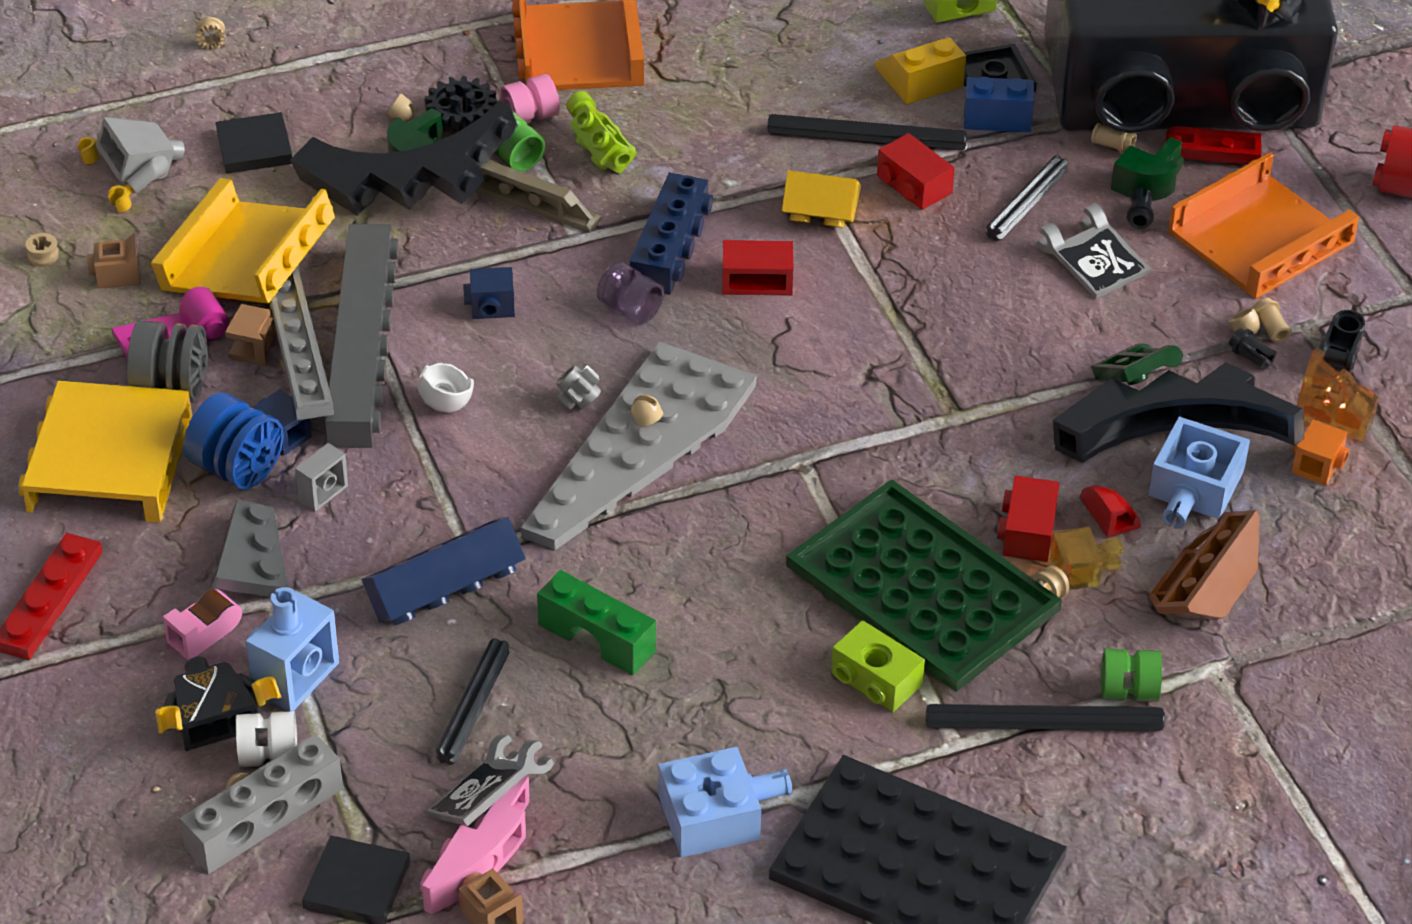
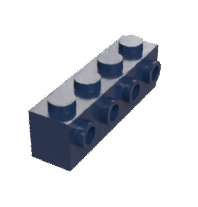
(672, 229)
(443, 570)

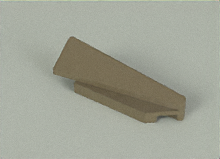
(536, 196)

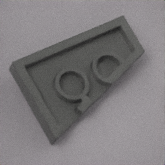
(251, 552)

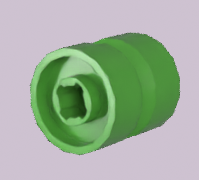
(523, 148)
(1145, 675)

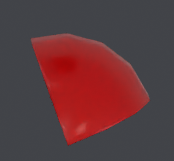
(1110, 510)

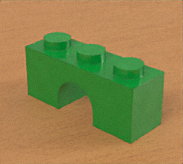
(622, 632)

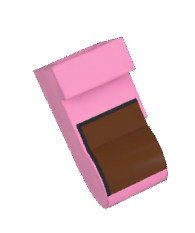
(201, 623)

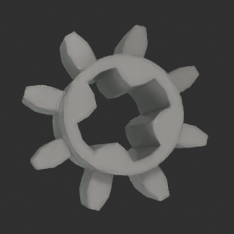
(578, 387)

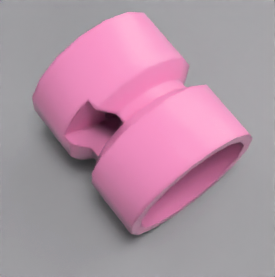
(535, 98)

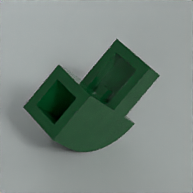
(417, 133)
(1148, 171)

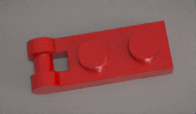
(1217, 145)

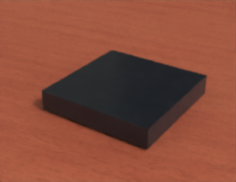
(997, 62)
(253, 142)
(356, 880)

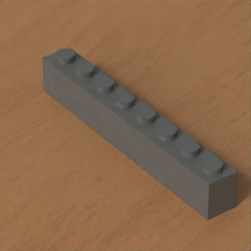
(361, 336)

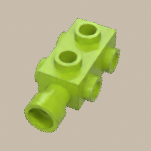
(599, 134)

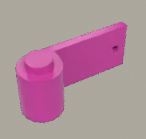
(196, 308)

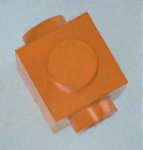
(1320, 452)

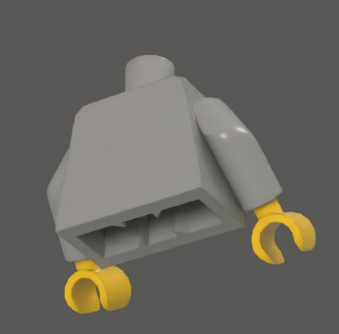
(135, 153)

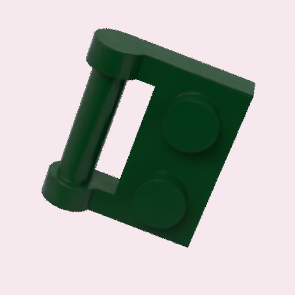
(1135, 362)

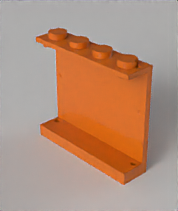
(580, 43)
(1258, 228)

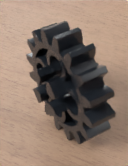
(445, 99)

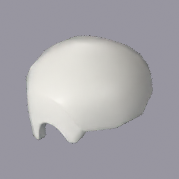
(445, 387)

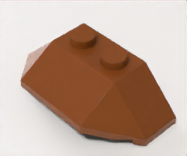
(1211, 569)

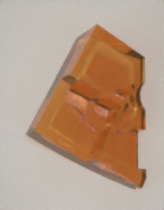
(1336, 398)

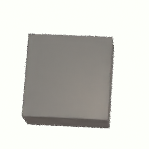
(321, 477)

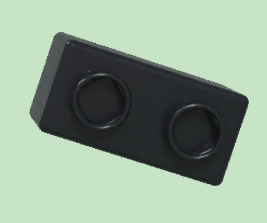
(1187, 65)

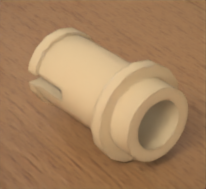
(1114, 139)
(1272, 320)

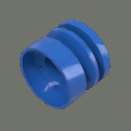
(233, 440)

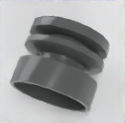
(170, 361)

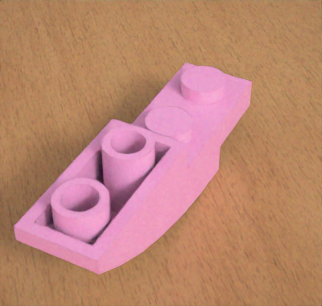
(477, 849)

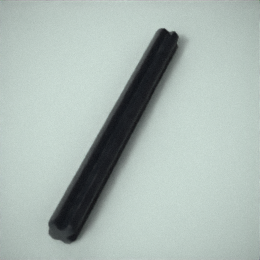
(864, 131)
(1045, 717)

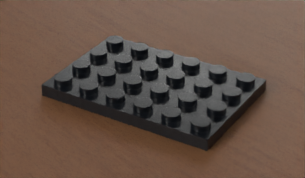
(913, 854)

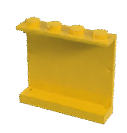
(240, 246)
(108, 444)

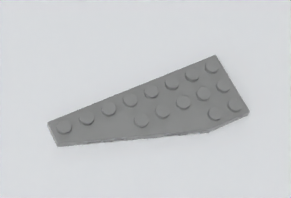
(623, 458)

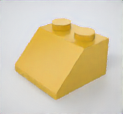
(924, 70)
(820, 197)

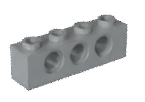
(261, 803)

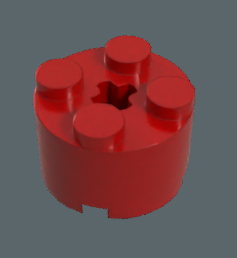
(1395, 173)

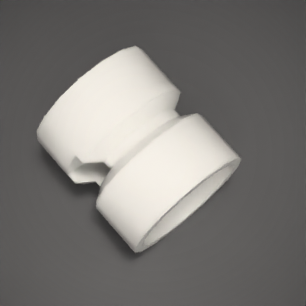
(281, 737)

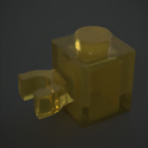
(1081, 558)

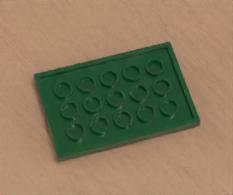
(924, 583)

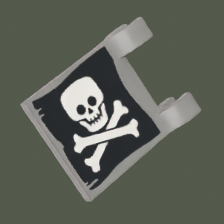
(1095, 256)
(489, 781)

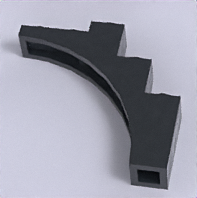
(406, 176)
(1219, 400)

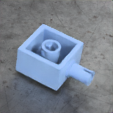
(1197, 470)
(294, 646)
(715, 800)

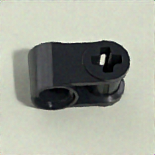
(1343, 340)

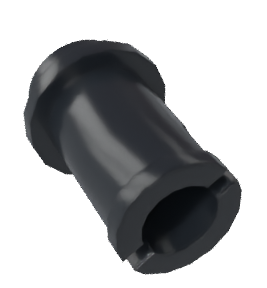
(1140, 213)
(1252, 348)

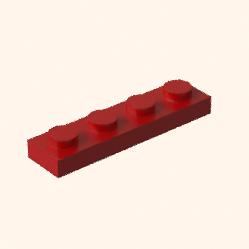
(48, 595)

